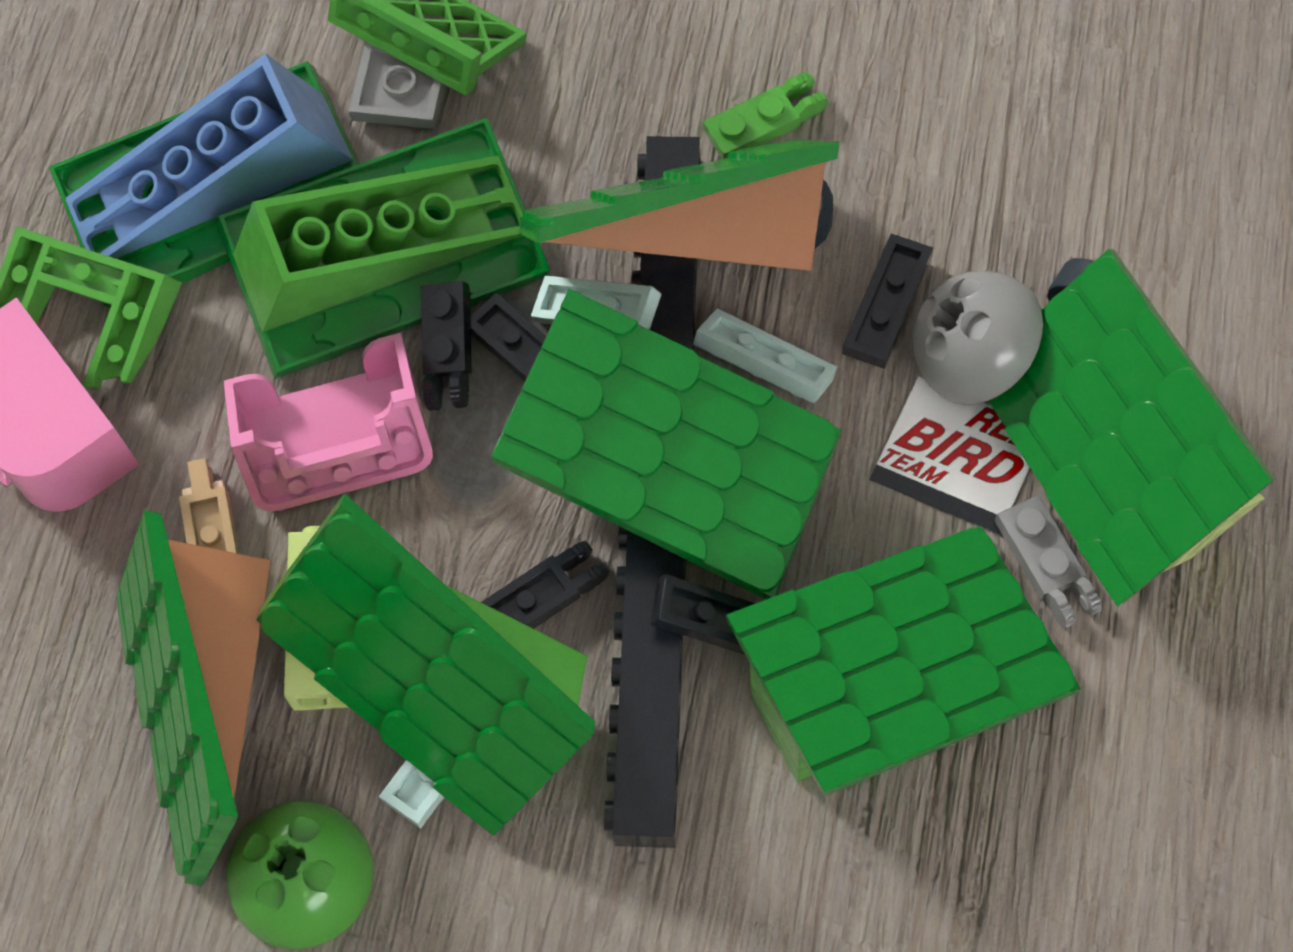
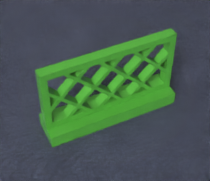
(424, 41)

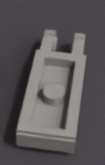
(1047, 559)

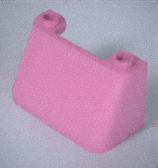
(329, 434)

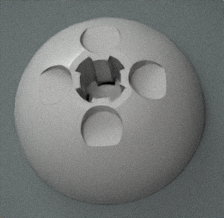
(976, 336)

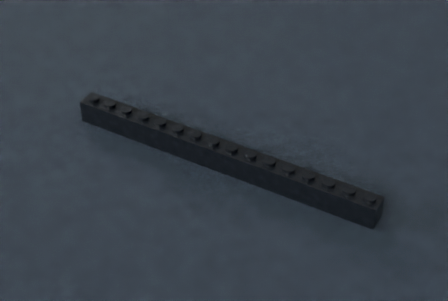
(650, 656)

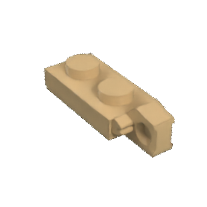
(207, 510)

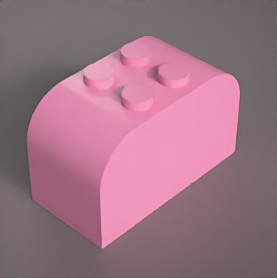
(51, 430)

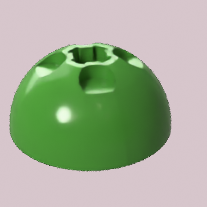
(309, 897)

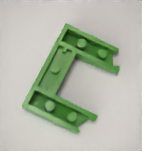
(137, 297)

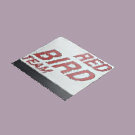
(952, 458)

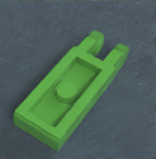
(764, 116)

